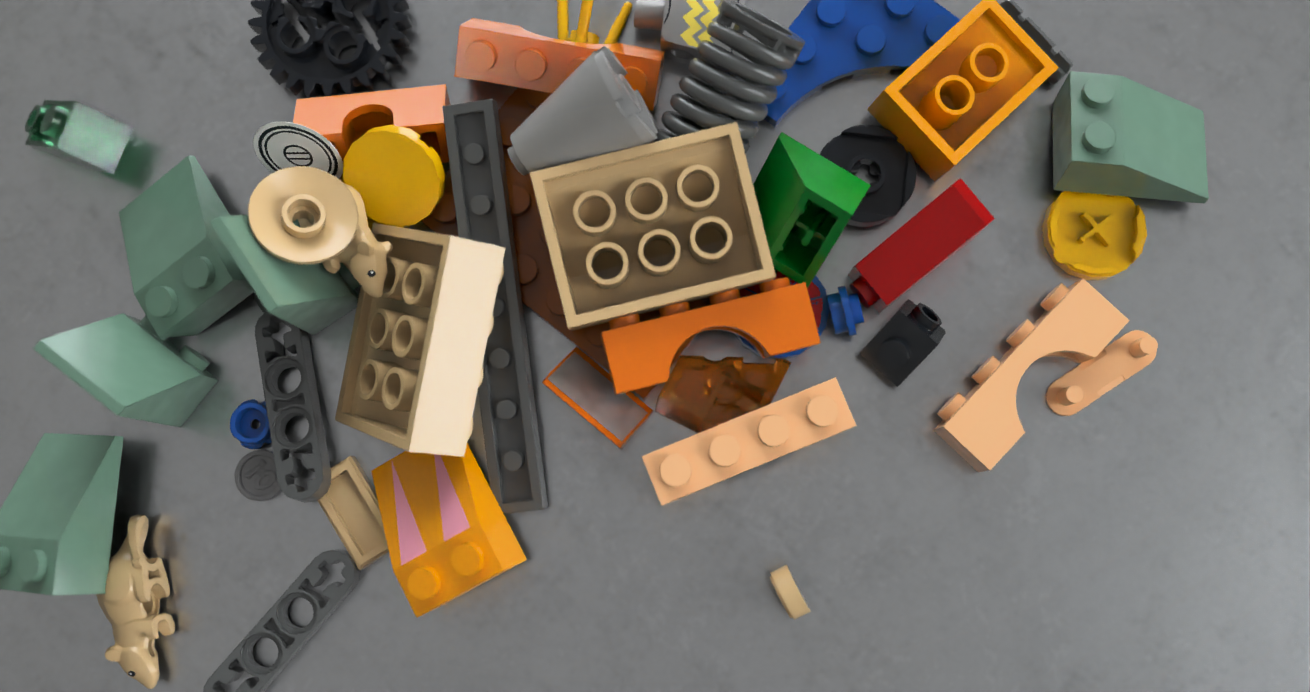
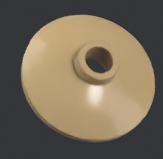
(309, 195)

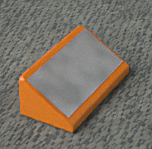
(591, 394)

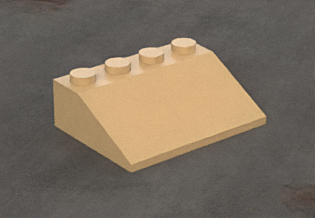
(652, 226)
(422, 342)

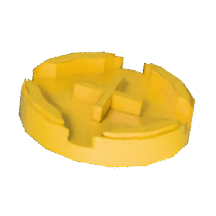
(1093, 234)

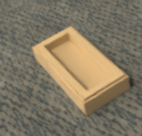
(355, 513)

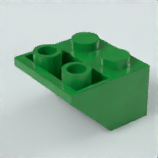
(804, 206)

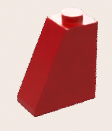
(919, 246)

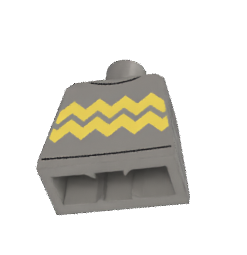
(682, 26)

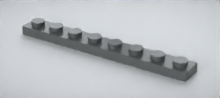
(507, 384)

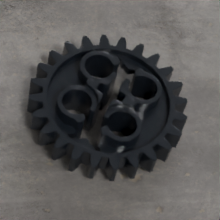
(317, 64)

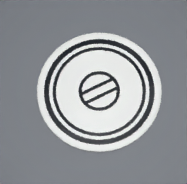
(292, 144)

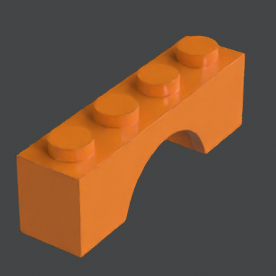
(540, 63)
(771, 321)

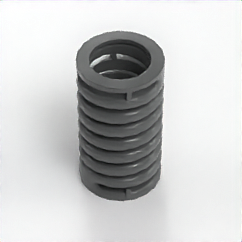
(761, 75)

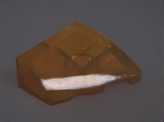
(713, 392)

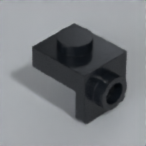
(904, 341)

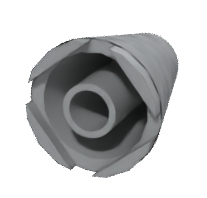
(584, 118)

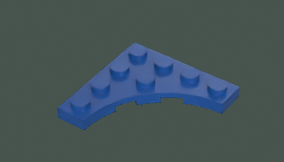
(857, 41)

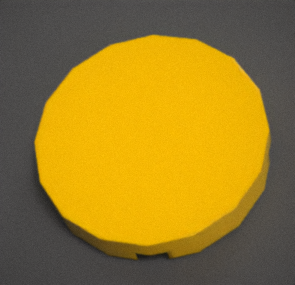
(395, 175)

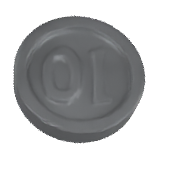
(257, 476)

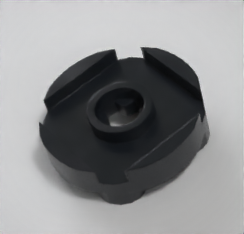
(885, 158)

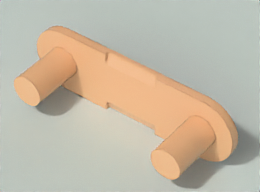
(1102, 373)

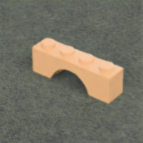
(986, 420)
(748, 441)

